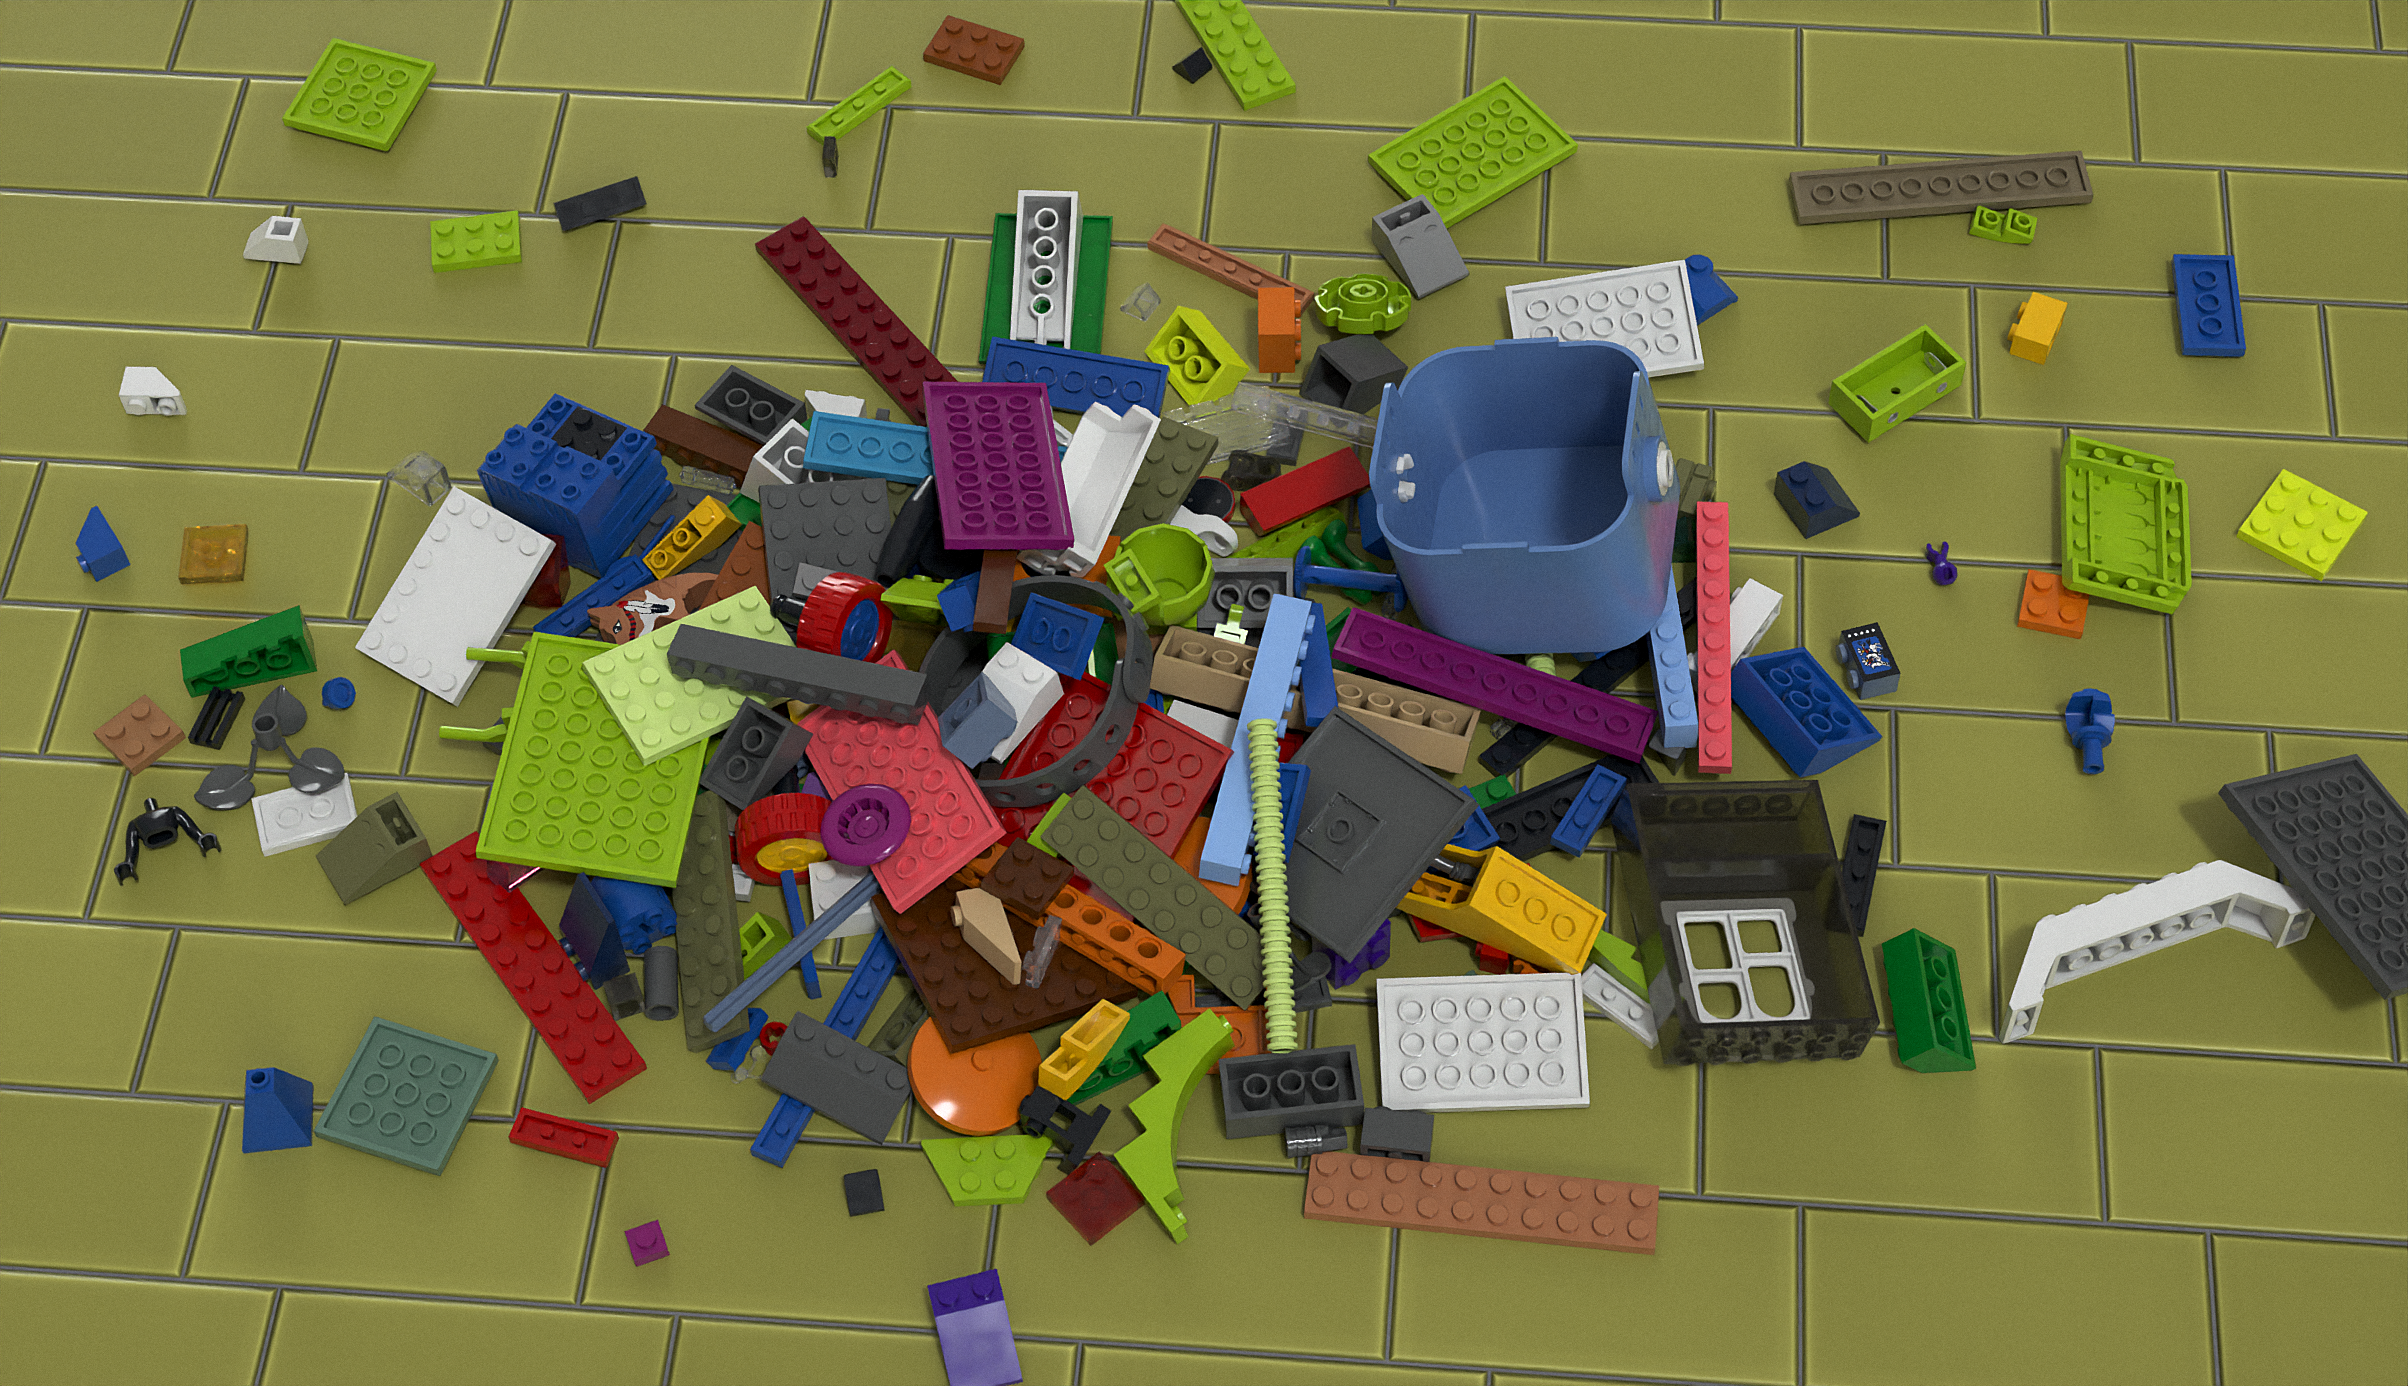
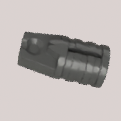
(1313, 1140)

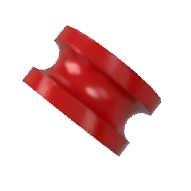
(775, 1029)

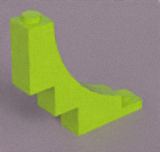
(1152, 1157)

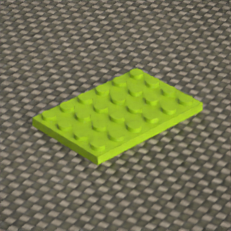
(1474, 151)

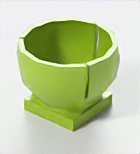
(1178, 568)

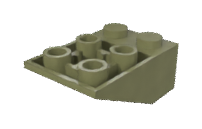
(374, 849)

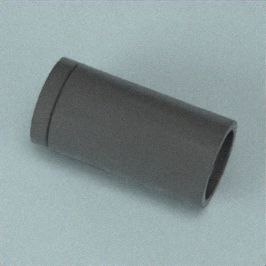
(661, 983)

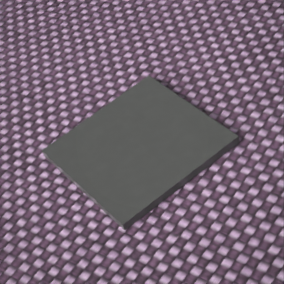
(1362, 832)

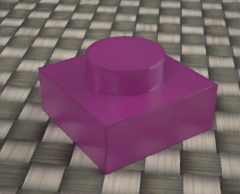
(647, 1243)

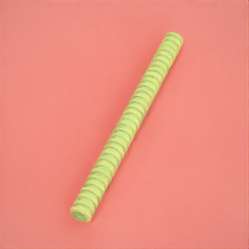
(1272, 886)

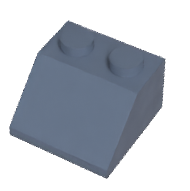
(977, 721)

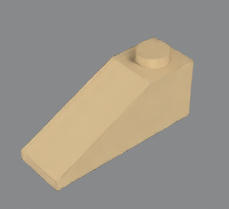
(987, 930)

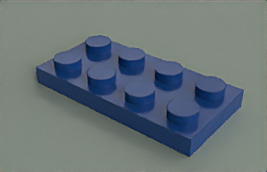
(2208, 305)

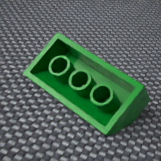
(1927, 1004)

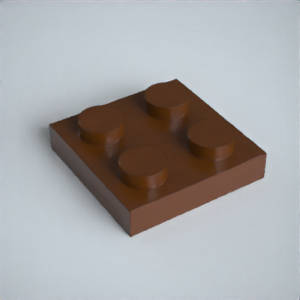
(1027, 878)

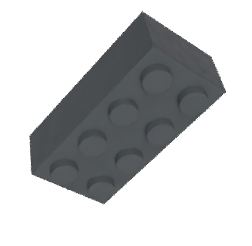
(1291, 1091)

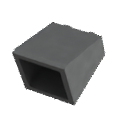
(1352, 373)

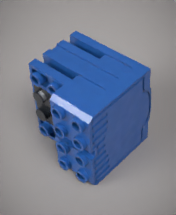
(578, 480)

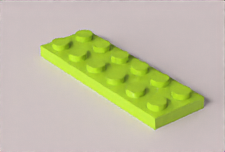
(1238, 50)

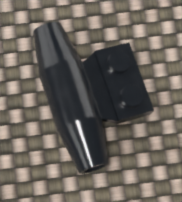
(919, 539)

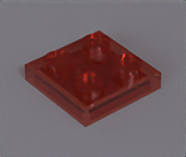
(1095, 1198)

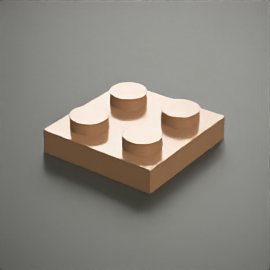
(139, 735)

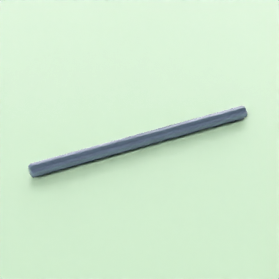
(791, 953)

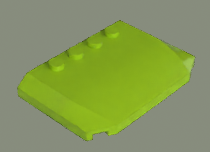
(2124, 525)

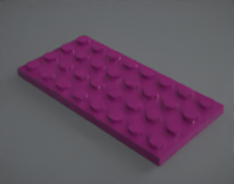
(996, 466)

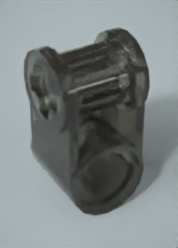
(1250, 471)

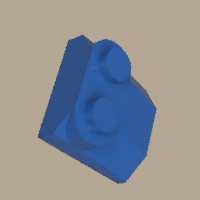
(1707, 289)

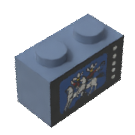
(1868, 661)

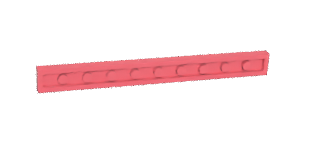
(1713, 638)

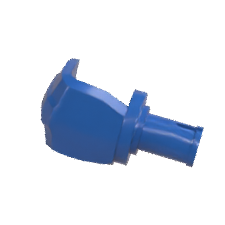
(2090, 726)

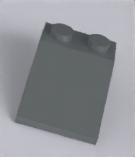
(754, 754)

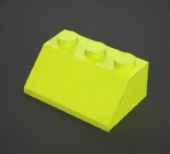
(1198, 357)

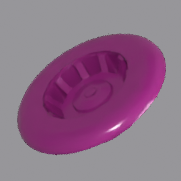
(870, 832)

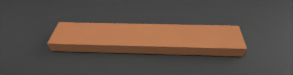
(1220, 264)

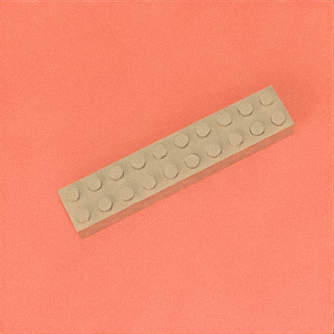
(1417, 723)

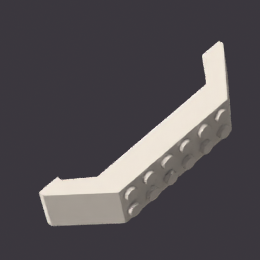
(2147, 921)

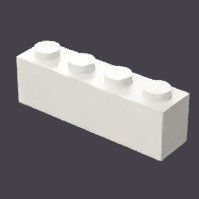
(1751, 615)

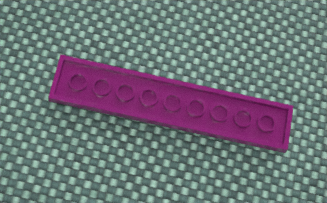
(1495, 684)

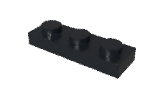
(599, 203)

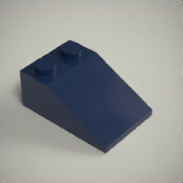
(591, 935)

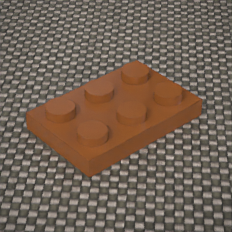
(974, 50)

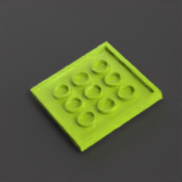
(359, 94)

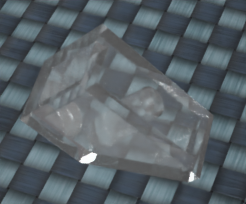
(421, 477)

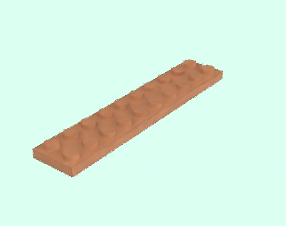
(1482, 1202)

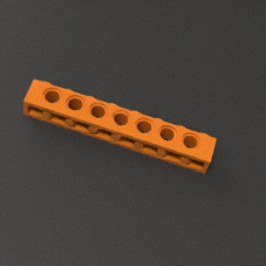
(1096, 931)

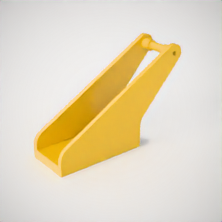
(1515, 912)

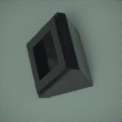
(1193, 65)

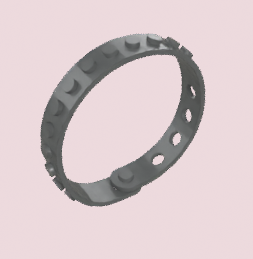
(1128, 688)

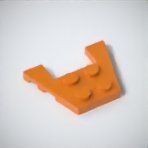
(1248, 1025)

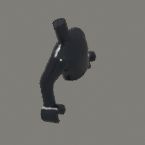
(157, 829)

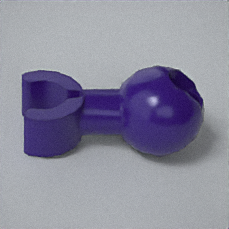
(1944, 571)

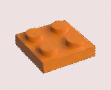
(2051, 606)

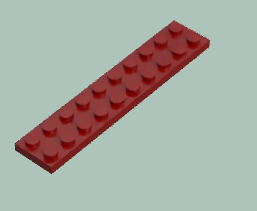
(535, 971)

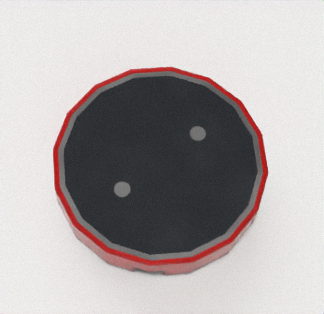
(1212, 498)

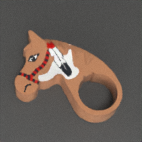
(651, 607)

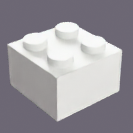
(828, 884)

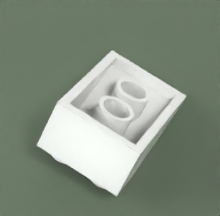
(1028, 688)

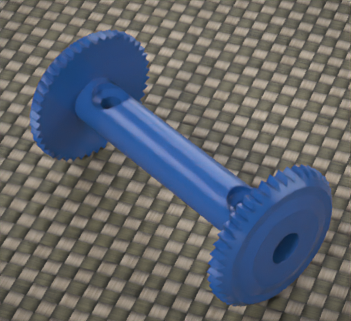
(1349, 578)

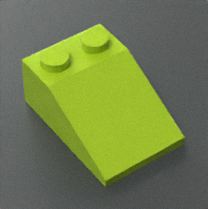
(916, 600)

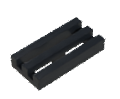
(211, 716)

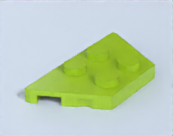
(988, 1167)

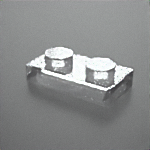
(1045, 943)

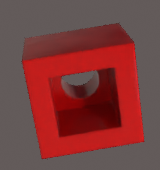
(1492, 959)

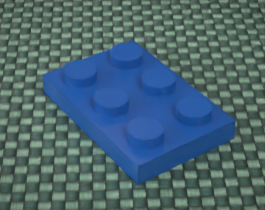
(1057, 634)

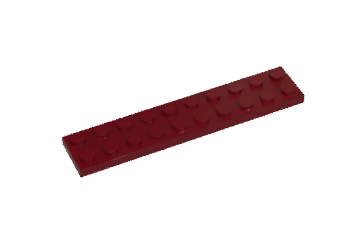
(854, 315)

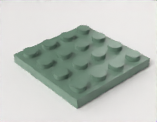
(406, 1096)

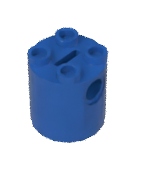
(639, 910)

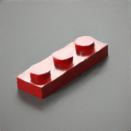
(563, 1137)

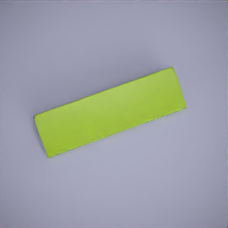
(1288, 540)

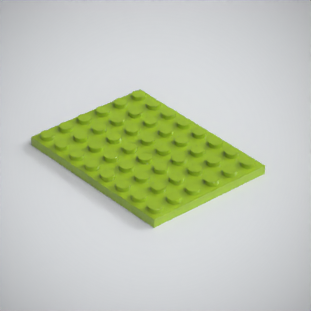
(574, 786)

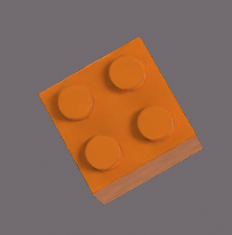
(1278, 329)

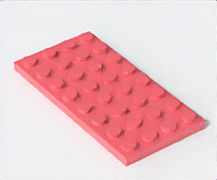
(946, 804)

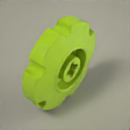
(1363, 303)

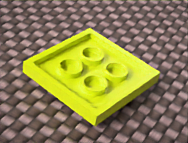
(2302, 524)

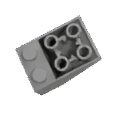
(1418, 246)

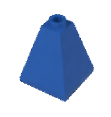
(276, 1111)

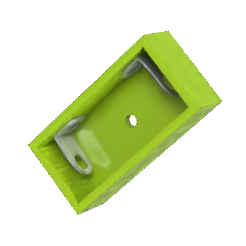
(1916, 367)

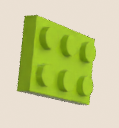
(475, 241)

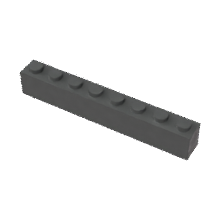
(799, 674)

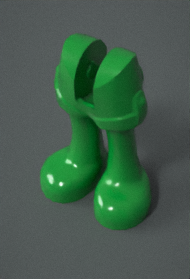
(1334, 543)

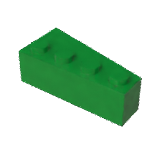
(250, 654)
(1147, 1027)

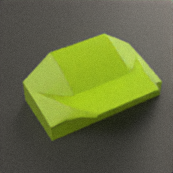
(1129, 578)

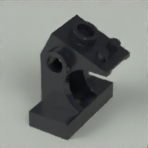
(1076, 1141)

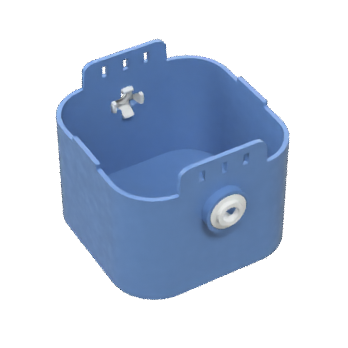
(1528, 495)

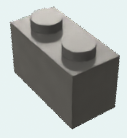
(1397, 1134)

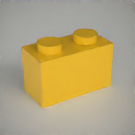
(2037, 327)

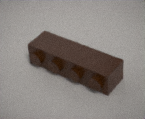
(701, 444)

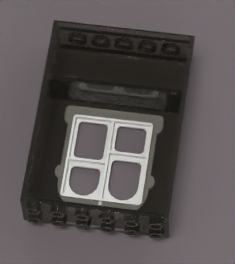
(1729, 859)

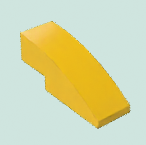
(1082, 1049)

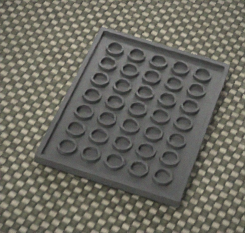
(2342, 851)

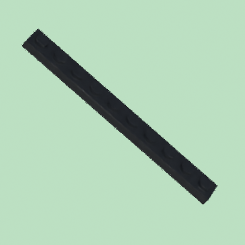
(1602, 675)

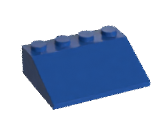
(1800, 710)

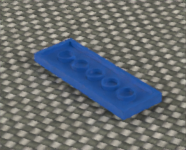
(1079, 377)

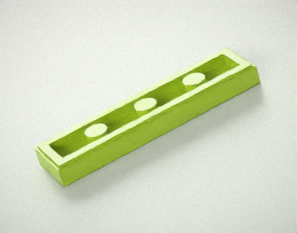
(859, 105)

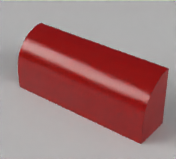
(1303, 491)

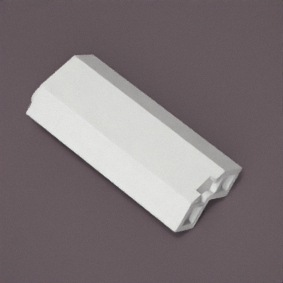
(1096, 479)

